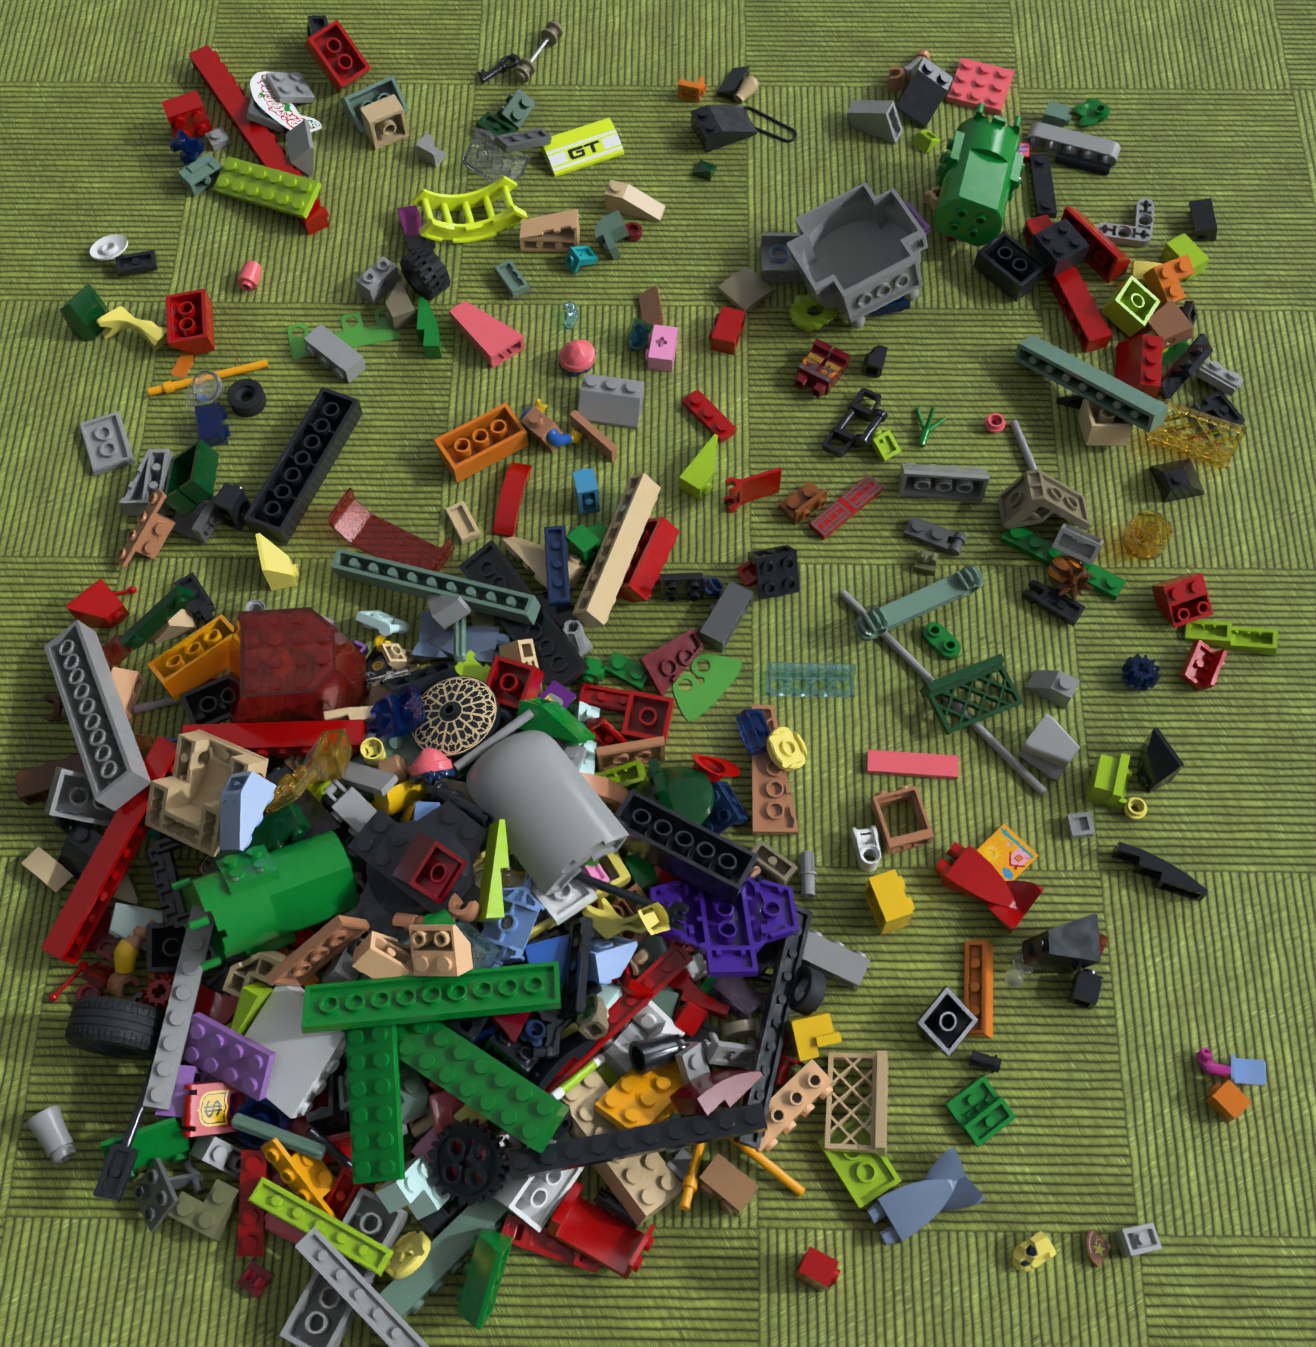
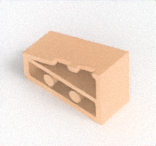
(550, 232)
(382, 957)

